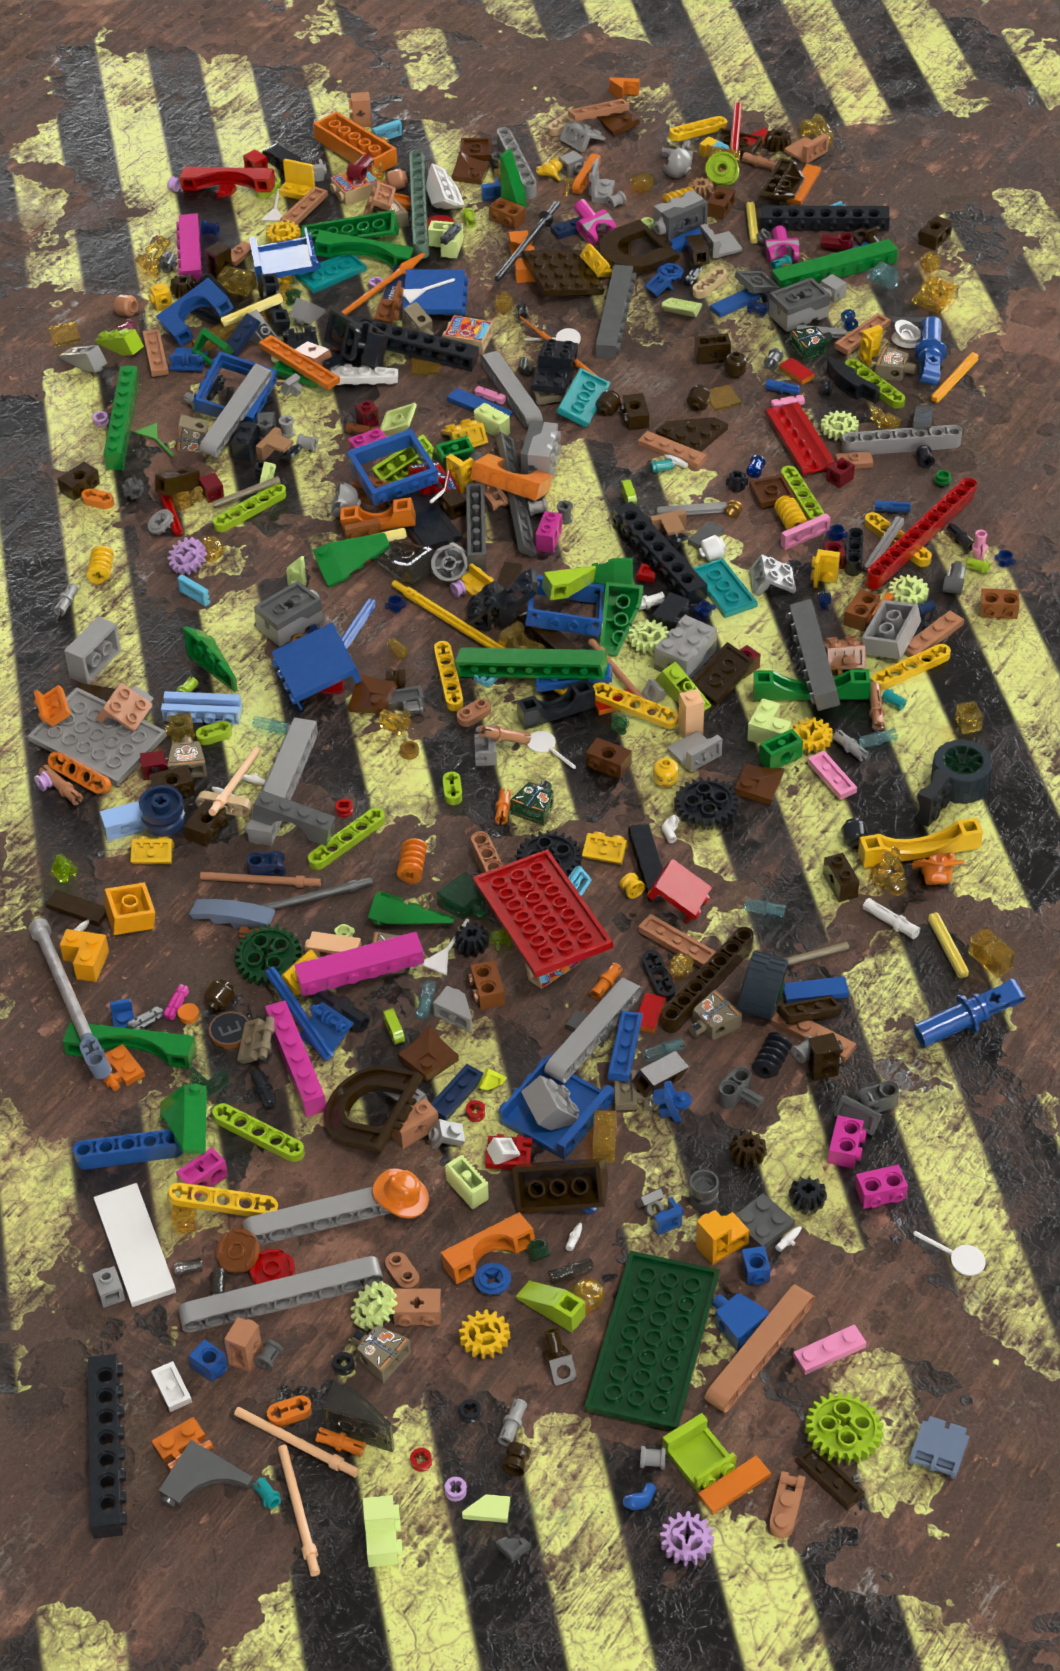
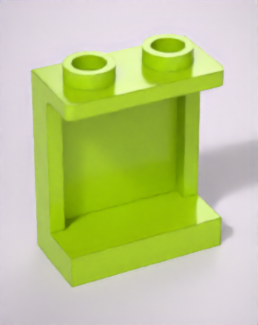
(698, 1453)

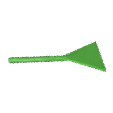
(152, 432)

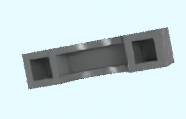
(315, 824)

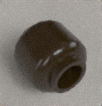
(735, 364)
(698, 397)
(608, 402)
(219, 995)

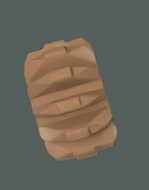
(702, 187)

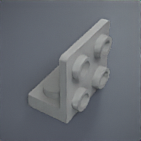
(579, 134)
(599, 187)
(719, 244)
(770, 571)
(696, 750)

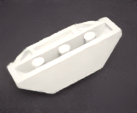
(442, 189)

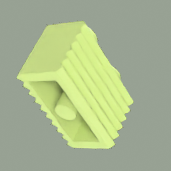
(493, 419)
(467, 1181)

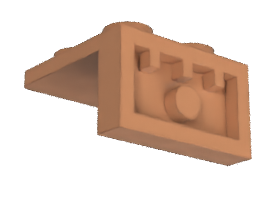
(808, 149)
(380, 196)
(845, 653)
(125, 707)

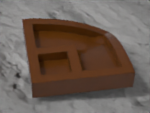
(619, 122)
(470, 170)
(371, 695)
(759, 783)
(428, 1055)

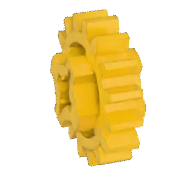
(282, 231)
(814, 734)
(484, 1333)

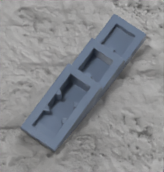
(232, 912)

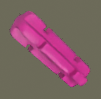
(175, 1002)

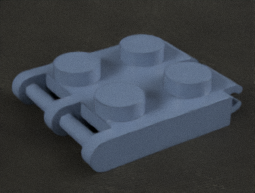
(940, 1447)

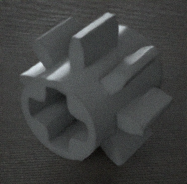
(167, 261)
(133, 488)

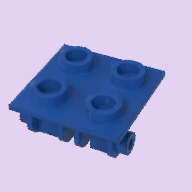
(185, 360)
(329, 1024)

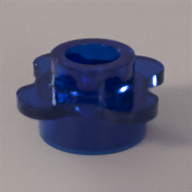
(837, 532)
(1005, 558)
(824, 598)
(395, 603)
(704, 608)

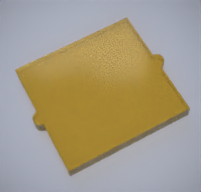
(64, 334)
(424, 367)
(723, 398)

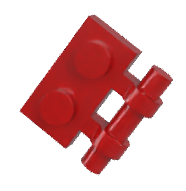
(524, 1157)

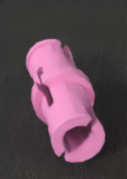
(979, 546)

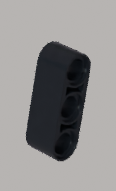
(277, 154)
(854, 551)

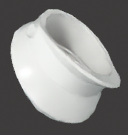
(906, 334)

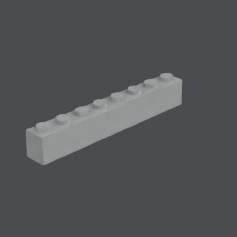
(285, 774)

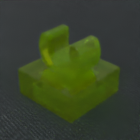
(63, 868)
(500, 937)

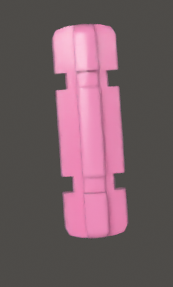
(490, 395)
(787, 400)

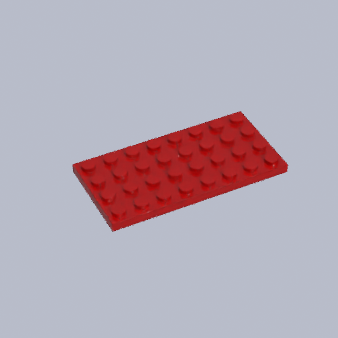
(542, 913)

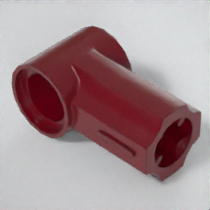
(360, 168)
(837, 242)

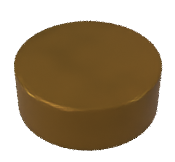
(409, 750)

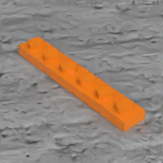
(299, 362)

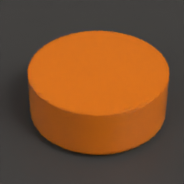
(188, 1013)

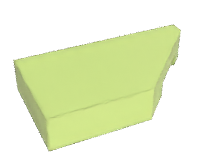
(267, 472)
(297, 572)
(489, 1508)

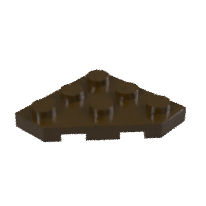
(693, 432)

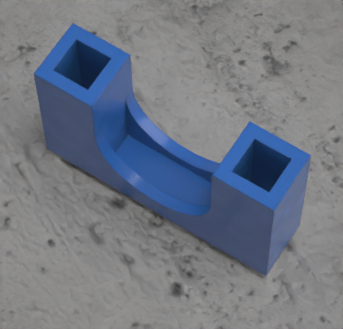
(203, 295)

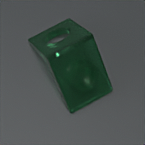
(196, 1077)

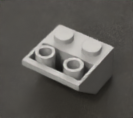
(550, 1103)

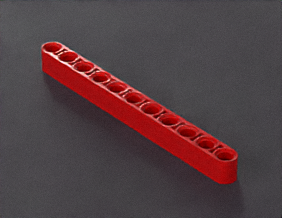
(920, 533)

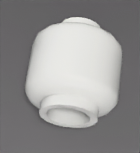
(712, 548)

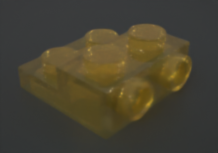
(936, 294)

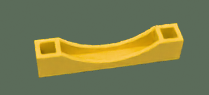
(958, 837)

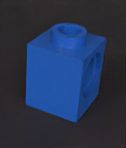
(755, 1258)
(204, 1353)

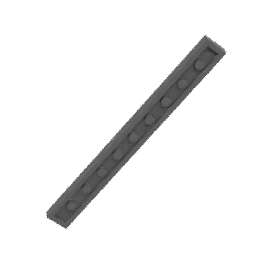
(517, 503)

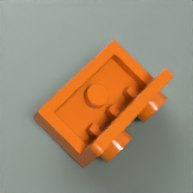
(52, 705)

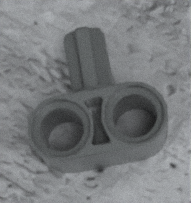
(737, 1088)

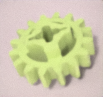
(838, 424)
(908, 590)
(647, 635)
(374, 1306)

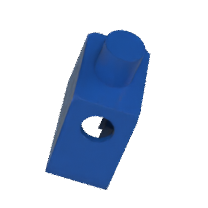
(738, 1318)

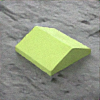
(681, 307)
(398, 419)

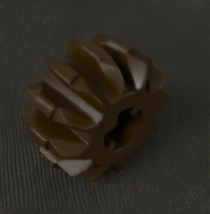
(777, 140)
(182, 285)
(748, 1149)

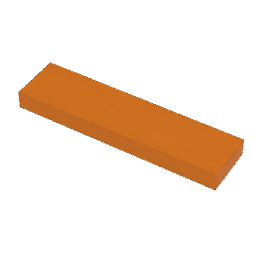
(810, 174)

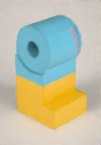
(705, 145)

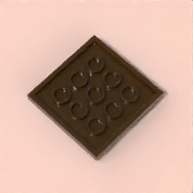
(562, 273)

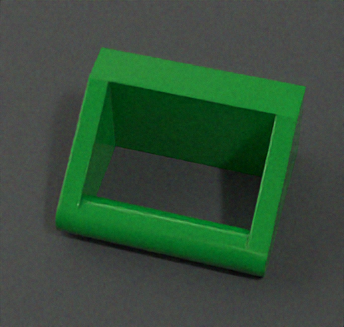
(204, 336)

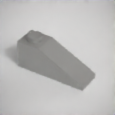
(85, 358)

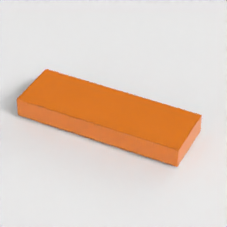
(734, 1485)

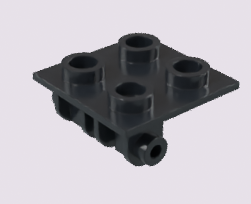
(297, 339)

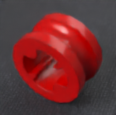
(343, 812)
(475, 1117)
(421, 1452)

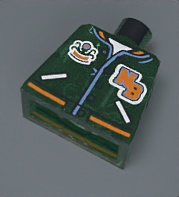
(809, 342)
(533, 802)

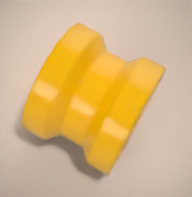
(632, 885)

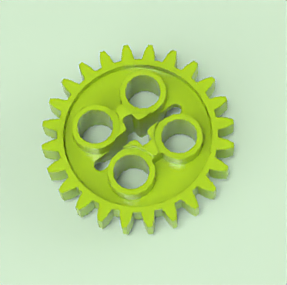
(844, 1428)

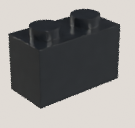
(245, 440)
(672, 611)

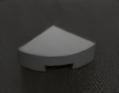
(513, 1547)

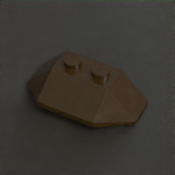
(783, 182)

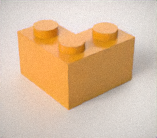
(86, 952)
(720, 1236)

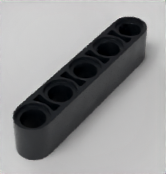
(645, 856)

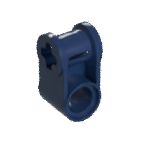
(265, 863)

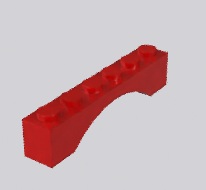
(202, 177)

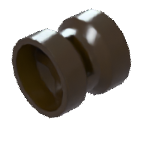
(398, 676)
(516, 1459)

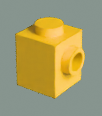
(160, 296)

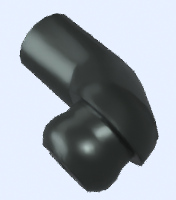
(524, 367)

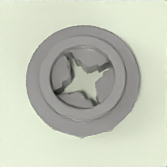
(162, 517)

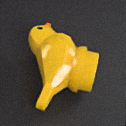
(550, 169)

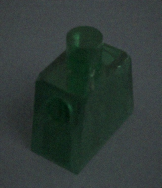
(461, 898)

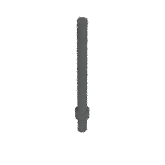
(351, 886)

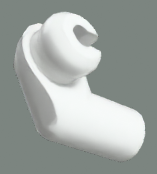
(669, 827)

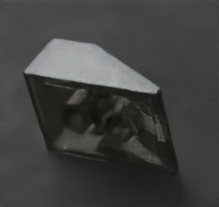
(406, 561)
(352, 1414)

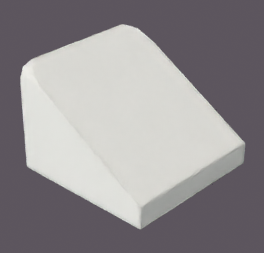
(502, 1150)

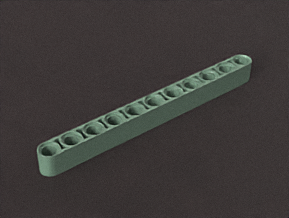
(419, 203)

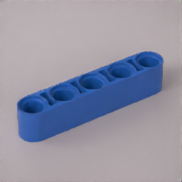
(126, 1149)

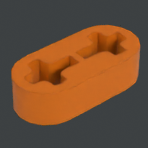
(97, 498)
(289, 1411)

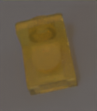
(395, 722)

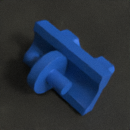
(670, 1101)

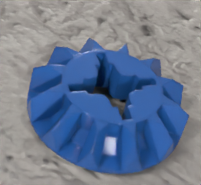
(672, 270)
(491, 1271)

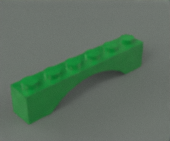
(334, 244)
(773, 686)
(173, 1049)

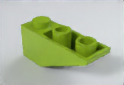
(123, 342)
(566, 582)
(676, 681)
(554, 1304)

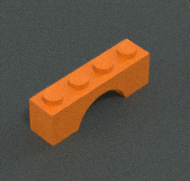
(521, 270)
(398, 515)
(510, 1235)

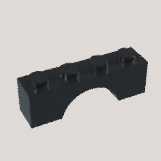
(276, 316)
(577, 698)

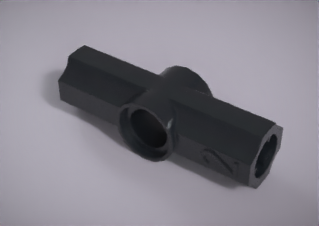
(343, 1006)

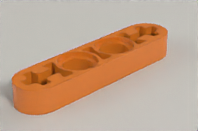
(582, 178)
(80, 770)

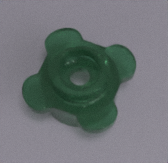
(293, 292)
(619, 723)
(538, 1249)

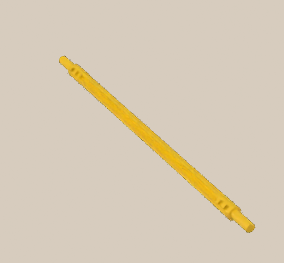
(449, 618)

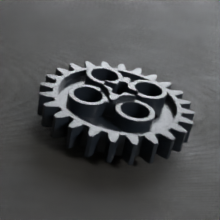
(706, 803)
(562, 849)

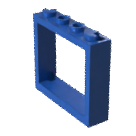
(236, 365)
(385, 447)
(569, 622)

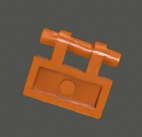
(125, 1066)
(174, 1441)

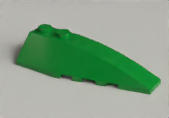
(365, 226)

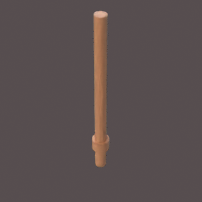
(619, 674)
(298, 881)

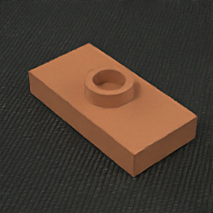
(240, 252)
(859, 459)

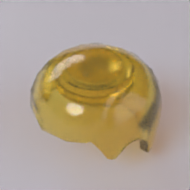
(642, 182)
(213, 547)
(591, 1292)

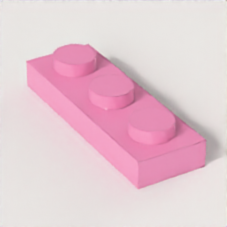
(805, 531)
(832, 775)
(829, 1349)

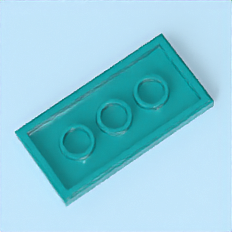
(332, 272)
(582, 396)
(725, 588)

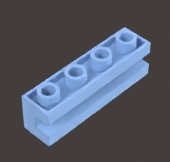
(203, 706)
(122, 821)

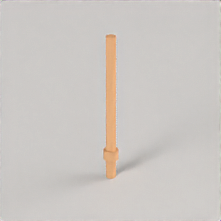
(220, 800)
(334, 1461)
(309, 1549)

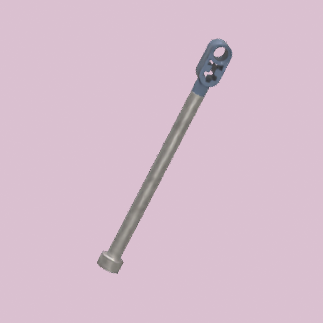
(89, 1046)

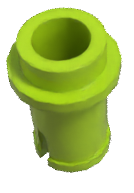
(468, 215)
(979, 565)
(188, 686)

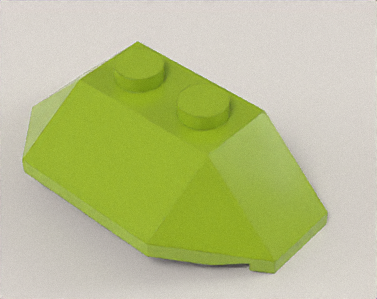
(397, 465)

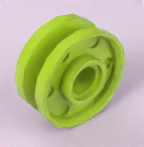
(720, 160)

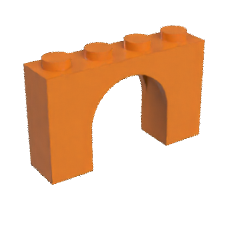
(490, 472)

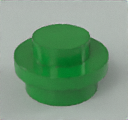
(942, 478)

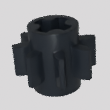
(737, 481)

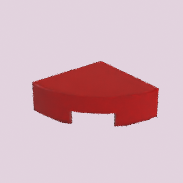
(226, 188)
(645, 573)

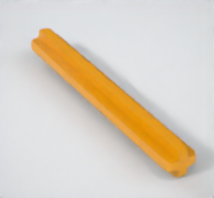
(957, 374)

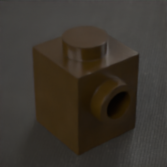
(453, 504)

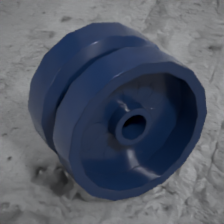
(162, 810)

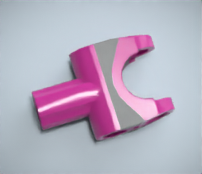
(592, 222)
(781, 245)

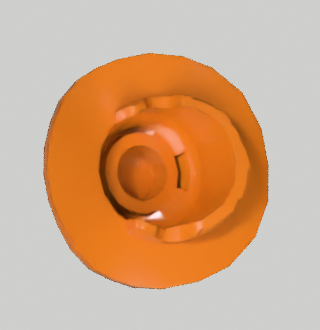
(938, 868)
(401, 1193)

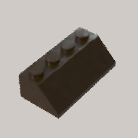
(560, 1185)

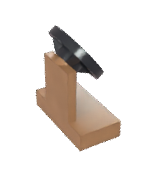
(275, 441)
(671, 523)

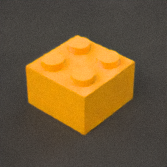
(129, 908)

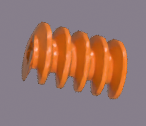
(411, 861)

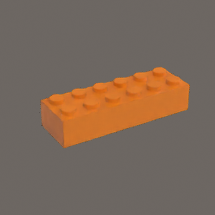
(353, 141)

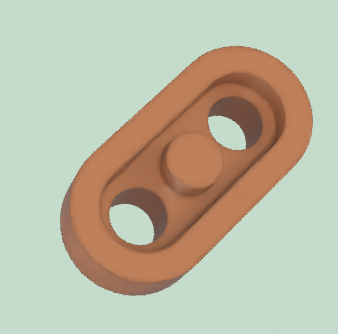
(473, 712)
(401, 1270)

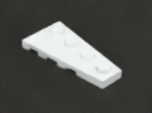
(365, 375)

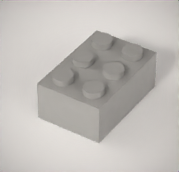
(891, 629)
(92, 650)

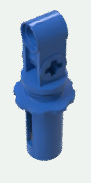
(930, 350)
(968, 1013)

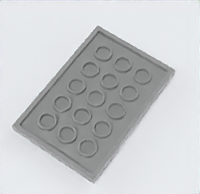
(101, 746)

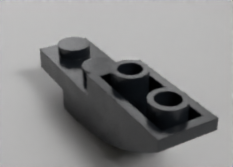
(847, 380)

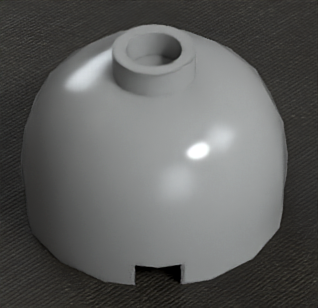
(679, 163)
(345, 497)
(449, 563)

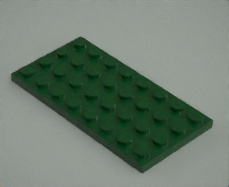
(652, 1341)

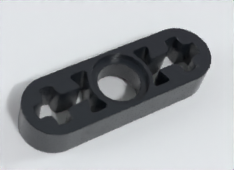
(657, 984)

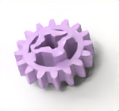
(187, 556)
(699, 1540)

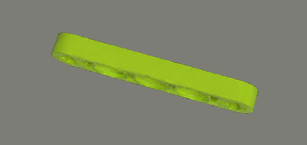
(894, 399)
(803, 489)
(225, 520)
(343, 846)
(263, 1140)

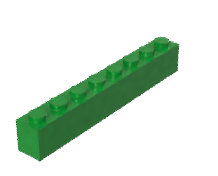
(839, 264)
(121, 418)
(532, 663)

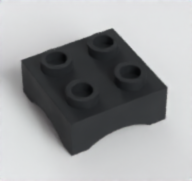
(933, 798)

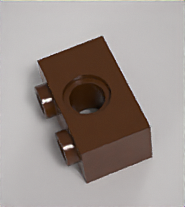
(720, 202)
(608, 758)

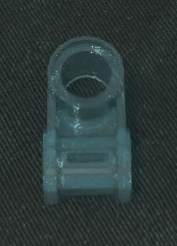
(884, 275)

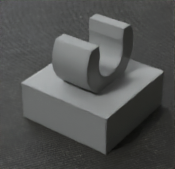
(292, 386)
(653, 691)
(651, 1199)

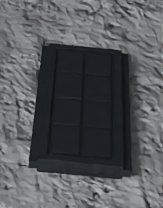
(431, 525)

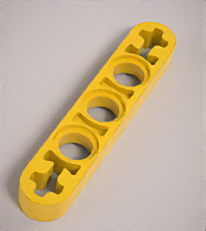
(697, 128)
(876, 522)
(937, 654)
(448, 682)
(641, 711)
(211, 1200)

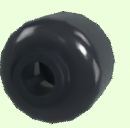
(852, 831)

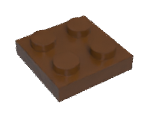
(477, 147)
(770, 489)

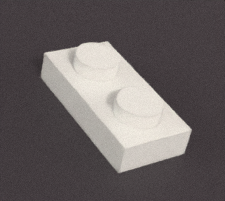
(171, 1386)

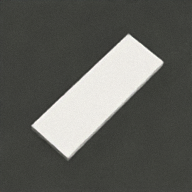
(134, 1245)

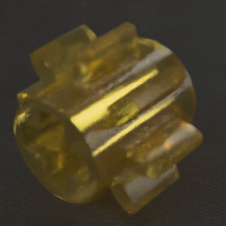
(930, 261)
(504, 302)
(681, 965)

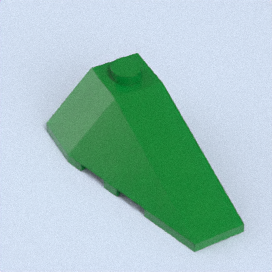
(511, 183)
(344, 556)
(615, 570)
(619, 611)
(207, 654)
(393, 910)
(186, 1117)

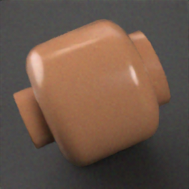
(396, 179)
(125, 305)

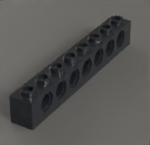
(824, 218)
(427, 346)
(659, 552)
(103, 1522)

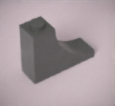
(197, 1470)

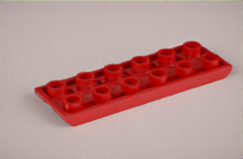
(800, 438)

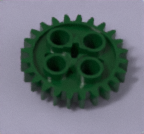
(249, 951)

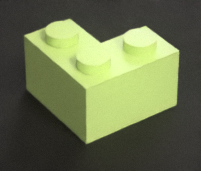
(436, 230)
(767, 722)
(381, 1525)

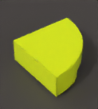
(491, 1080)

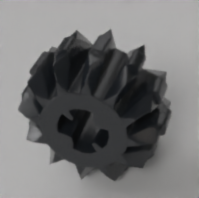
(472, 939)
(807, 1194)

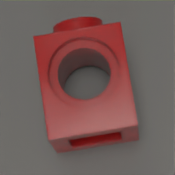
(255, 159)

